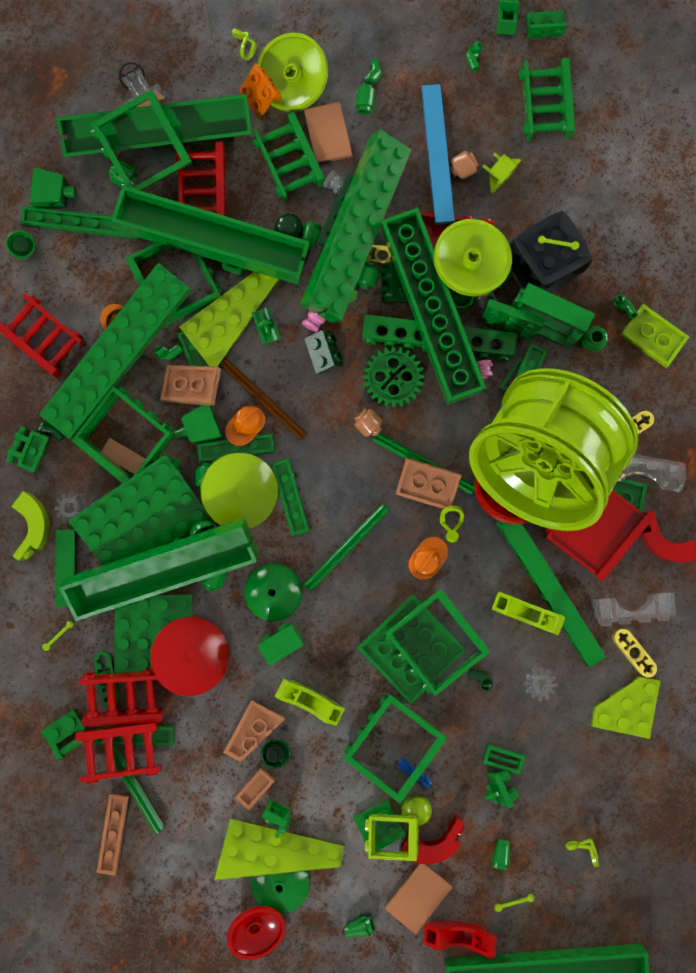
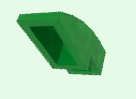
(507, 17)

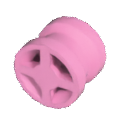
(313, 322)
(484, 367)

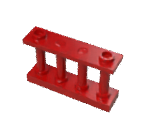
(217, 173)
(37, 353)
(113, 715)
(107, 735)

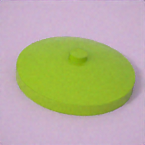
(296, 68)
(472, 257)
(239, 489)

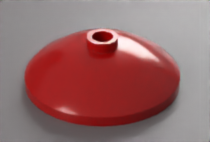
(255, 933)

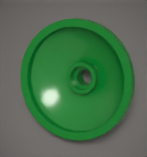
(287, 590)
(288, 899)

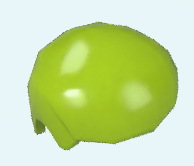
(417, 806)

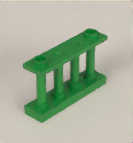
(563, 90)
(298, 143)

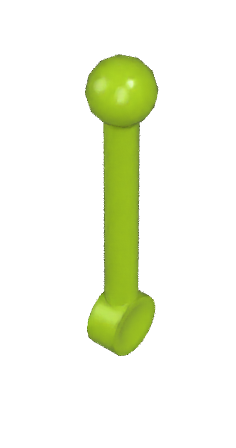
(574, 246)
(47, 646)
(498, 907)

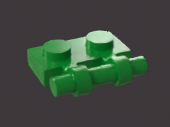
(32, 452)

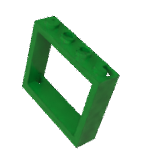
(109, 153)
(157, 249)
(557, 308)
(98, 415)
(415, 669)
(364, 732)

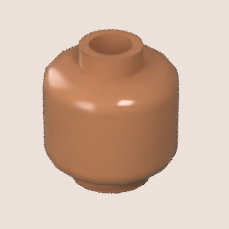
(463, 165)
(368, 422)

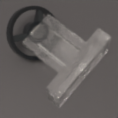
(136, 82)

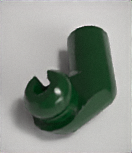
(45, 427)
(483, 679)

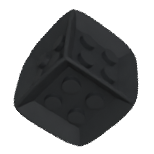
(549, 264)

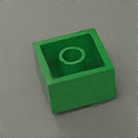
(281, 643)

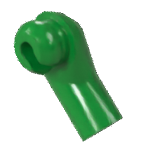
(472, 54)
(167, 354)

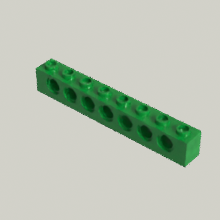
(372, 323)

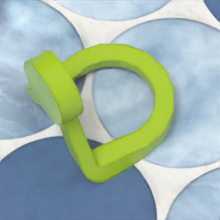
(245, 36)
(452, 535)
(572, 845)

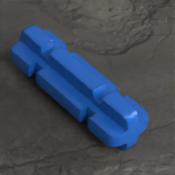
(404, 765)

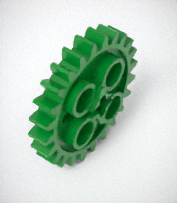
(380, 365)

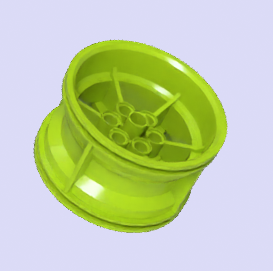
(554, 449)

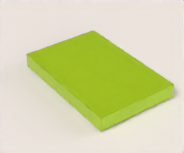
(654, 336)

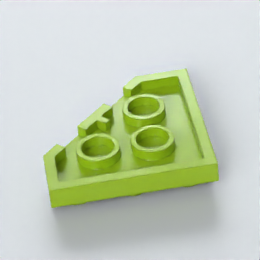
(629, 708)

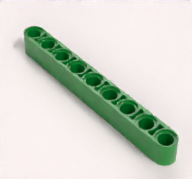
(552, 592)

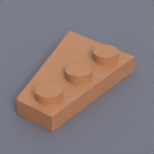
(252, 730)

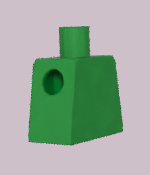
(50, 189)
(199, 426)

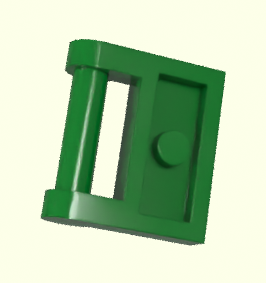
(62, 729)

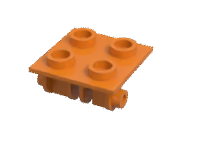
(259, 90)

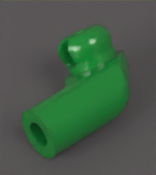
(375, 73)
(625, 305)

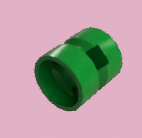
(461, 302)

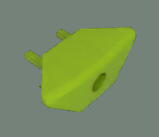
(501, 171)

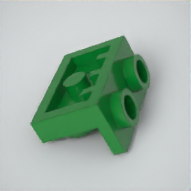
(545, 24)
(277, 815)

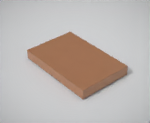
(328, 133)
(190, 384)
(428, 483)
(418, 897)

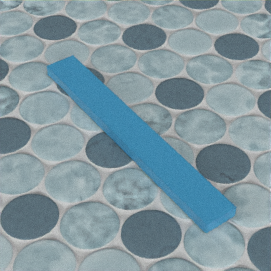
(437, 155)

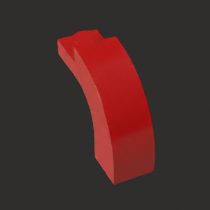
(663, 548)
(440, 849)
(460, 934)

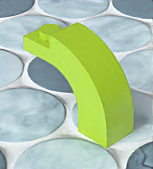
(38, 525)
(528, 613)
(310, 700)

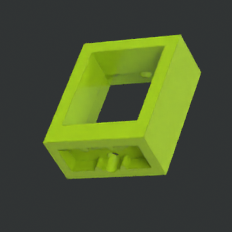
(370, 845)

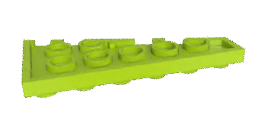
(225, 319)
(256, 852)

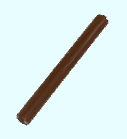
(261, 397)

